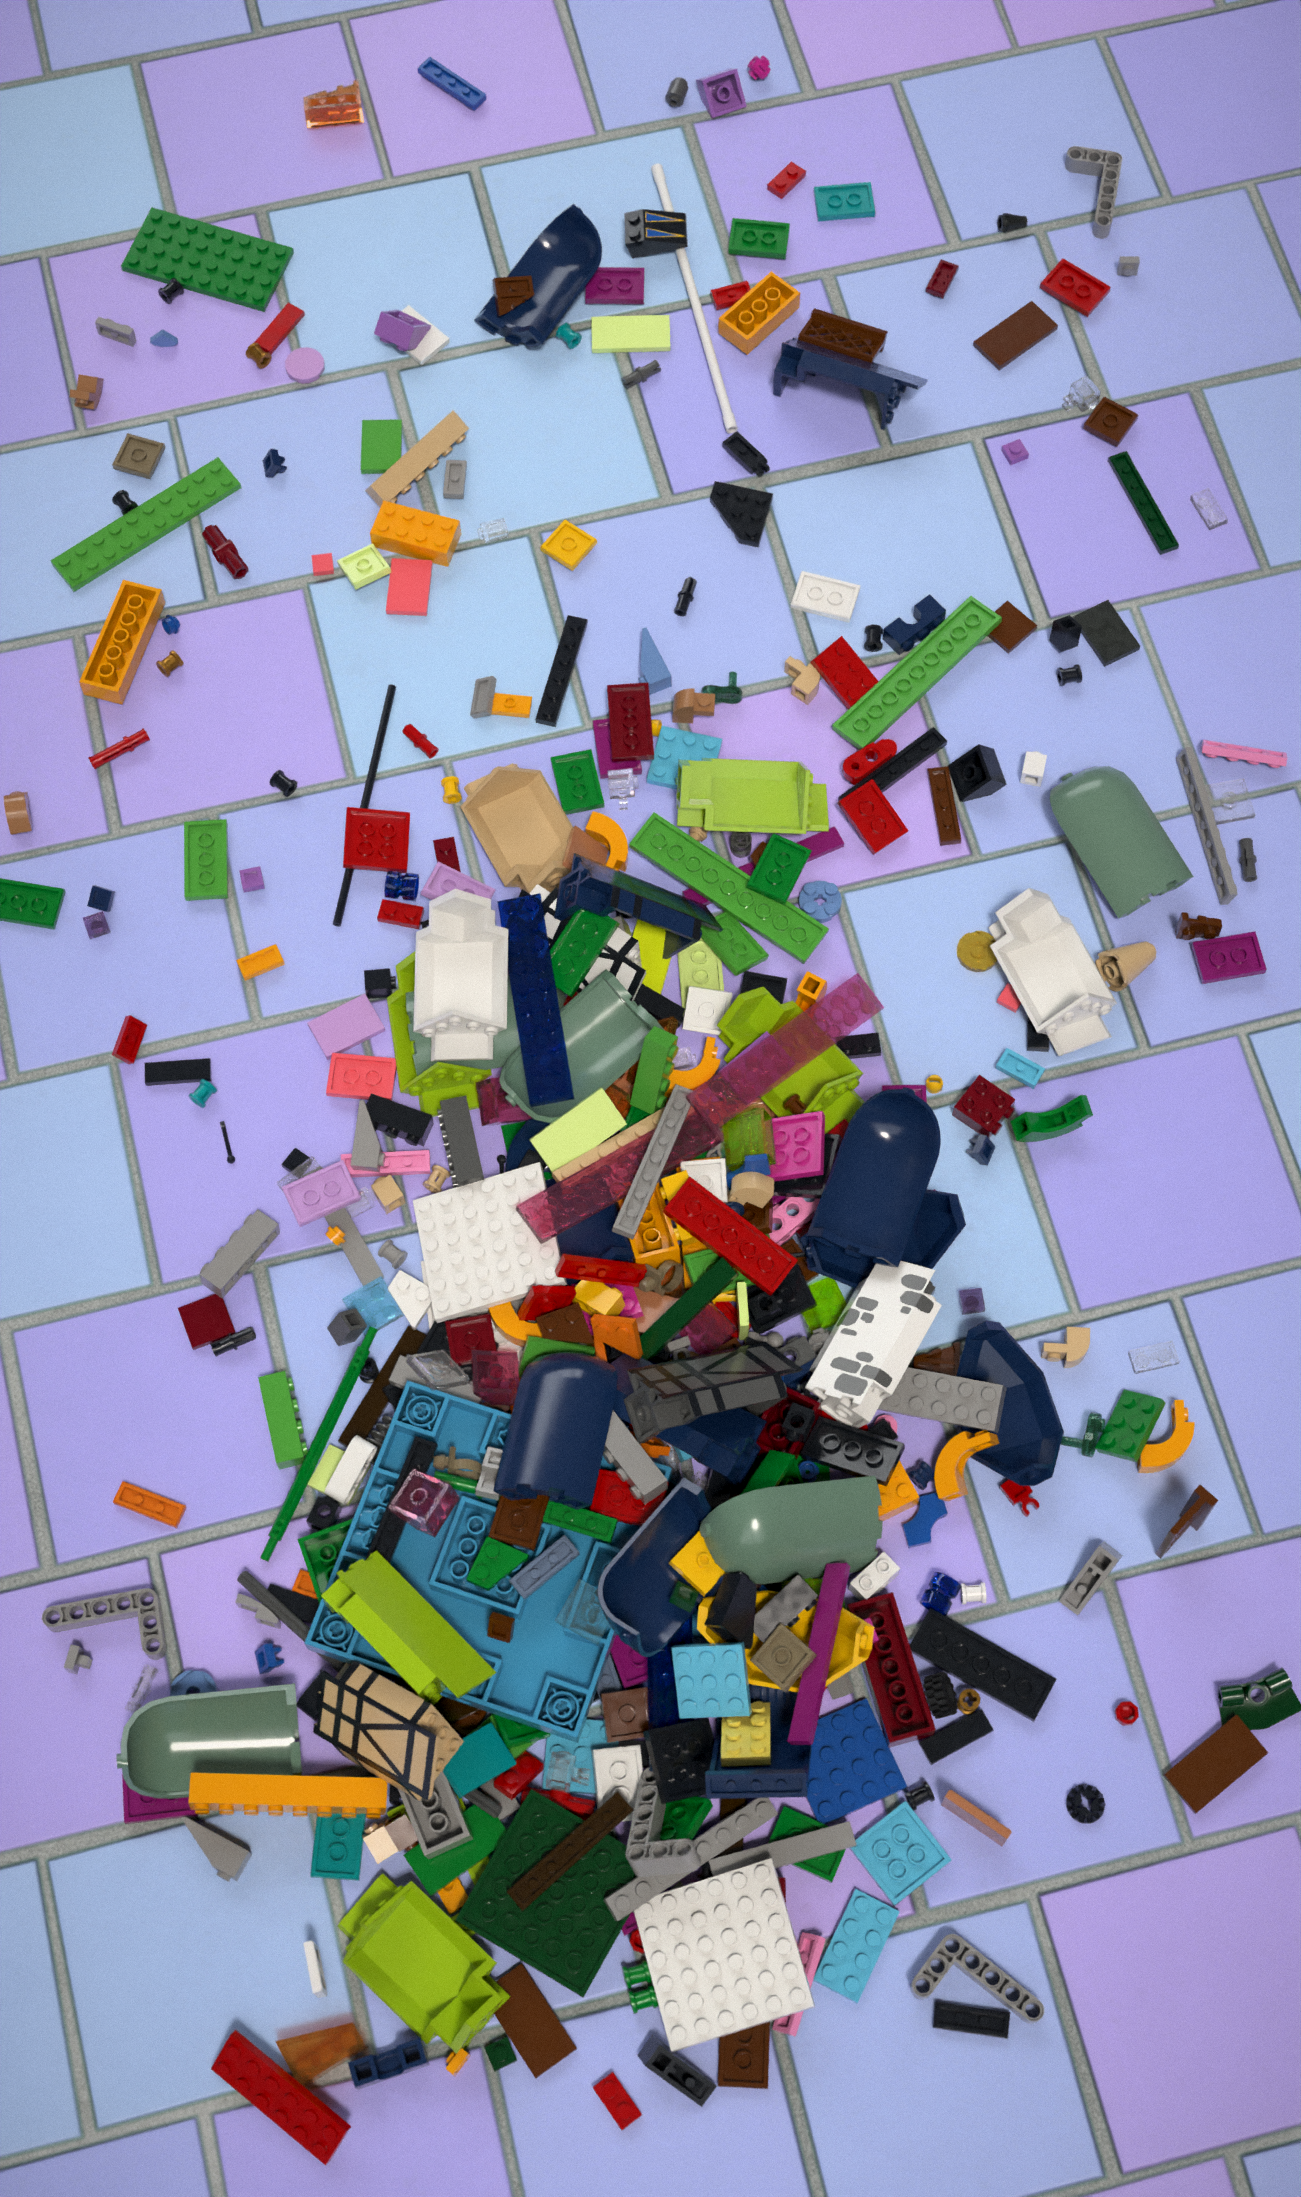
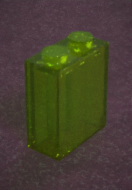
(748, 1135)

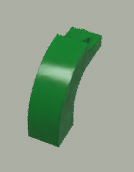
(1053, 1123)

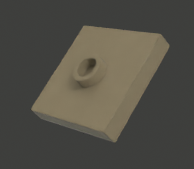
(138, 456)
(783, 1657)

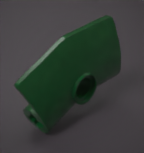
(1273, 1705)

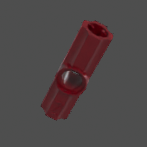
(225, 551)

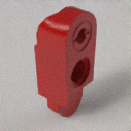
(879, 751)

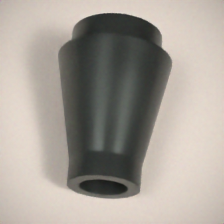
(1011, 222)

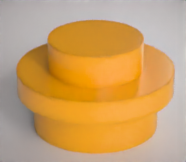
(336, 1235)

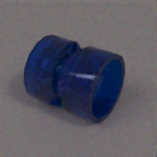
(401, 885)
(936, 1600)

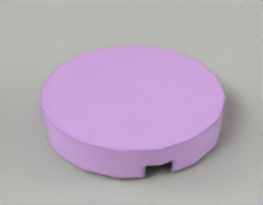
(304, 365)

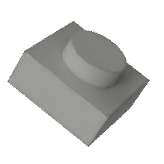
(1128, 265)

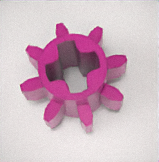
(759, 67)

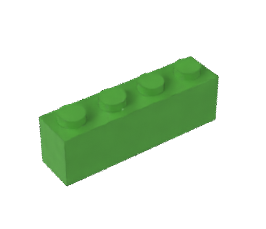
(654, 1070)
(282, 1419)

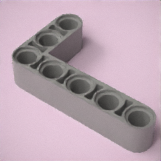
(1108, 167)
(113, 1614)
(644, 1850)
(978, 1976)

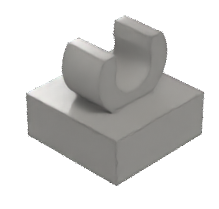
(678, 1346)
(76, 1659)

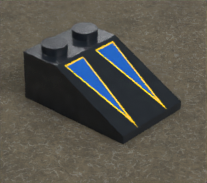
(654, 232)

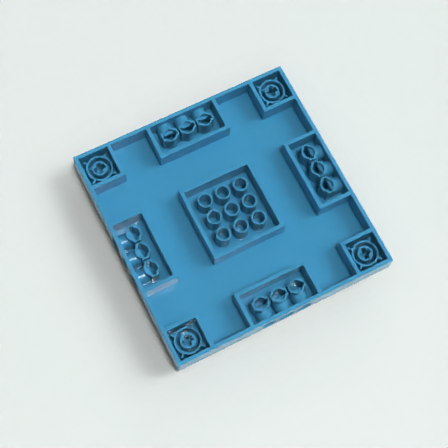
(546, 1670)

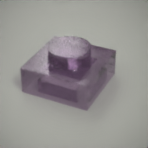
(96, 925)
(971, 1301)

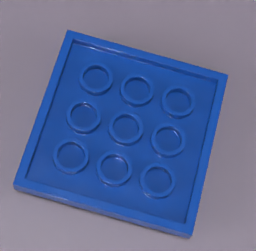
(850, 1764)

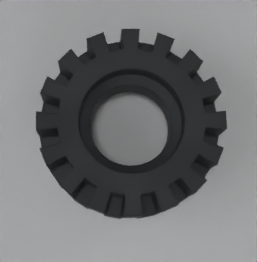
(940, 1695)

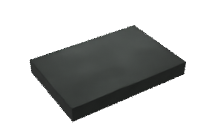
(1106, 633)

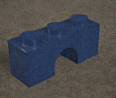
(903, 636)
(390, 2064)

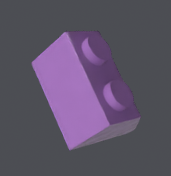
(721, 92)
(401, 329)

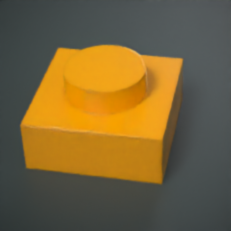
(456, 2061)

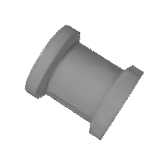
(392, 1254)

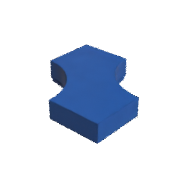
(752, 1163)
(919, 1528)

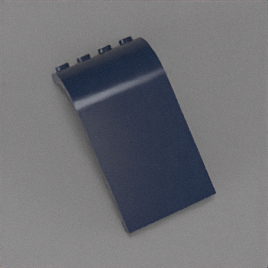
(789, 1763)

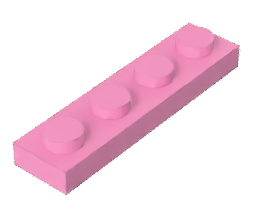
(1252, 755)
(395, 1164)
(810, 1951)

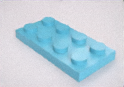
(856, 1946)

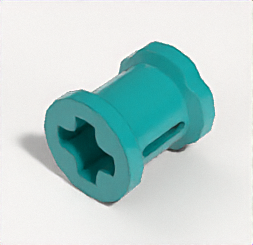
(568, 335)
(202, 1093)

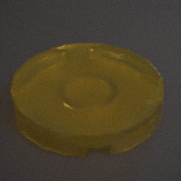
(975, 951)

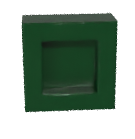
(683, 1596)
(500, 2054)

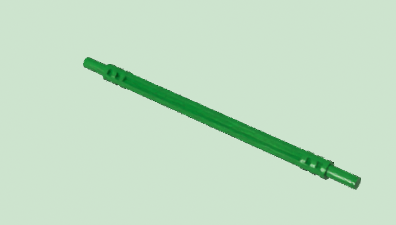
(318, 1444)

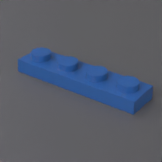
(452, 83)

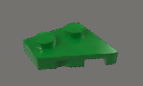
(494, 1563)

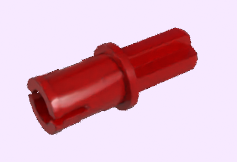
(420, 740)

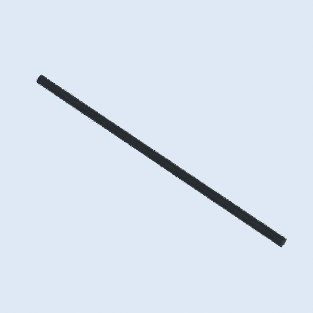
(366, 795)

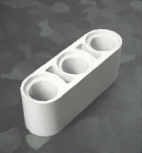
(350, 1470)

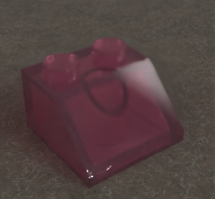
(494, 1106)
(495, 1376)
(424, 1502)

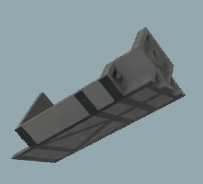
(706, 1384)

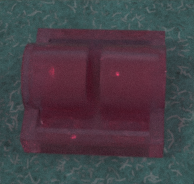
(709, 1330)

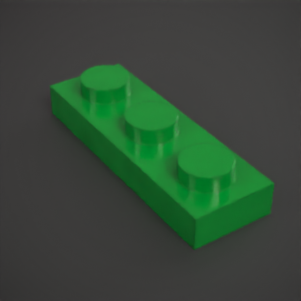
(580, 1521)

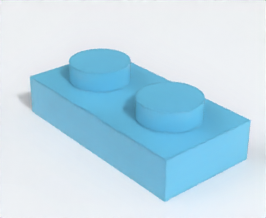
(1020, 1068)

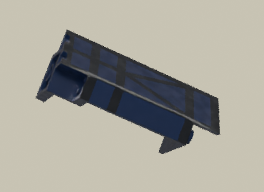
(607, 889)

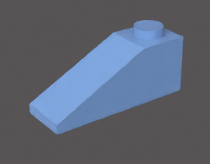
(653, 668)

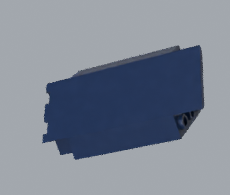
(805, 359)
(716, 1440)

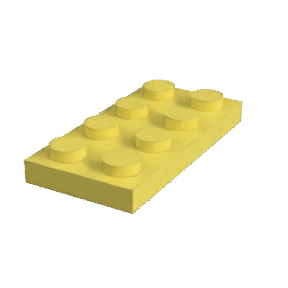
(747, 1738)

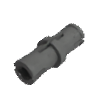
(641, 374)
(1248, 860)

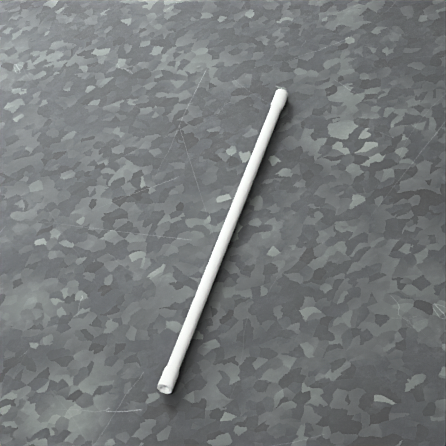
(728, 416)

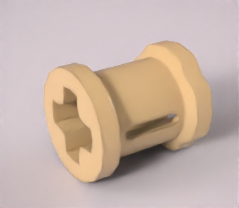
(440, 1172)

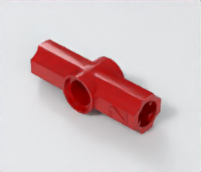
(578, 1806)

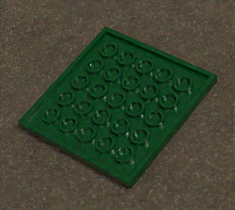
(567, 1926)

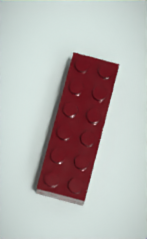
(894, 1674)

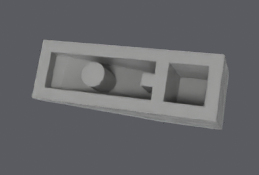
(366, 1150)
(1090, 1578)
(223, 1854)

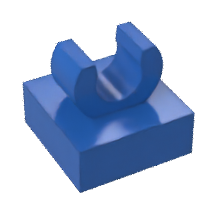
(266, 1658)

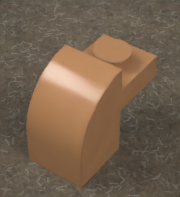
(88, 391)
(689, 703)
(17, 812)

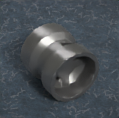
(741, 844)

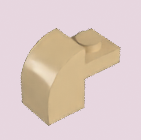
(806, 679)
(751, 1188)
(1072, 1351)

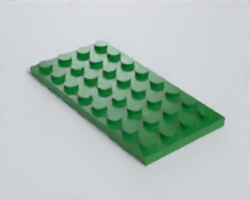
(207, 259)

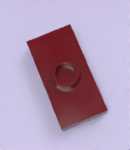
(942, 278)

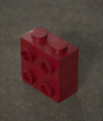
(984, 1107)

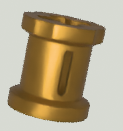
(258, 355)
(169, 663)
(963, 1706)

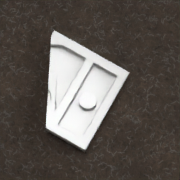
(411, 1296)

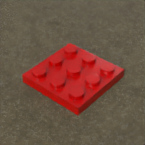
(376, 840)

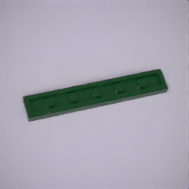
(1143, 503)
(687, 1308)

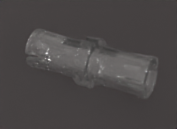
(141, 1688)

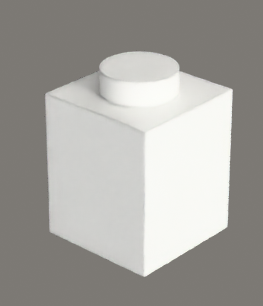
(1033, 768)

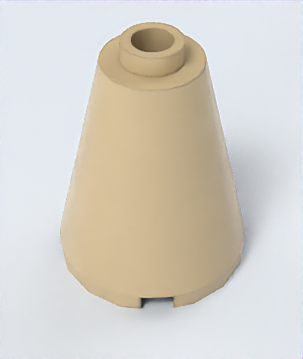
(1125, 963)

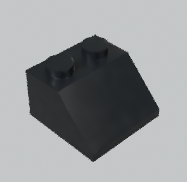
(977, 773)

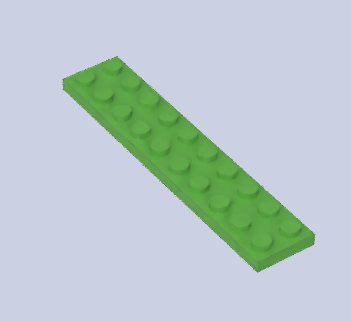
(145, 524)
(917, 673)
(726, 887)

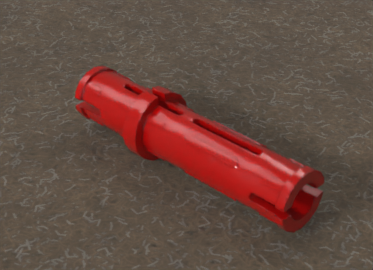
(119, 748)

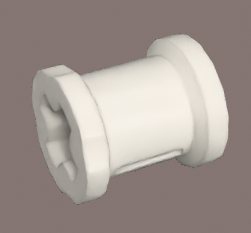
(973, 1593)

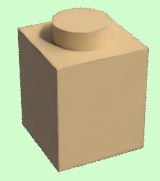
(388, 1193)
(379, 1842)

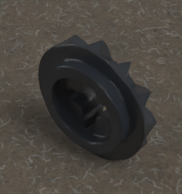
(1084, 1815)

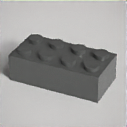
(460, 1141)

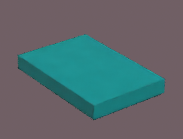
(844, 201)
(478, 1761)
(338, 1847)

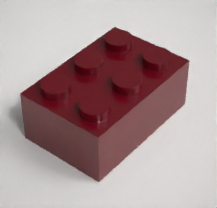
(772, 1435)

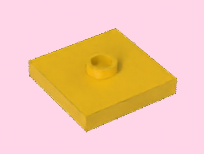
(568, 545)
(697, 1565)

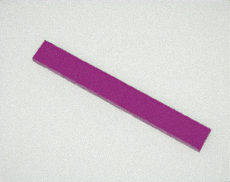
(819, 844)
(821, 1643)

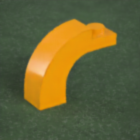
(612, 837)
(810, 990)
(699, 1075)
(510, 1326)
(1164, 1455)
(952, 1461)

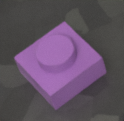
(1015, 452)
(251, 879)

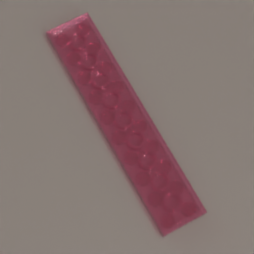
(784, 1052)
(608, 1180)

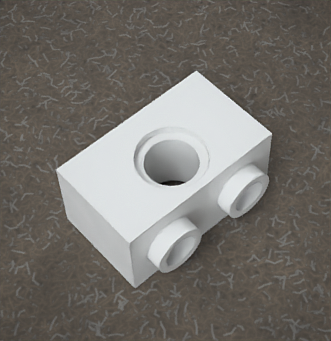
(874, 1578)

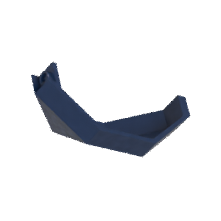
(933, 1232)
(1029, 1420)

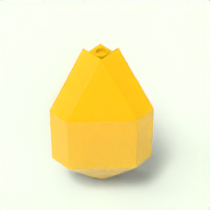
(850, 1648)

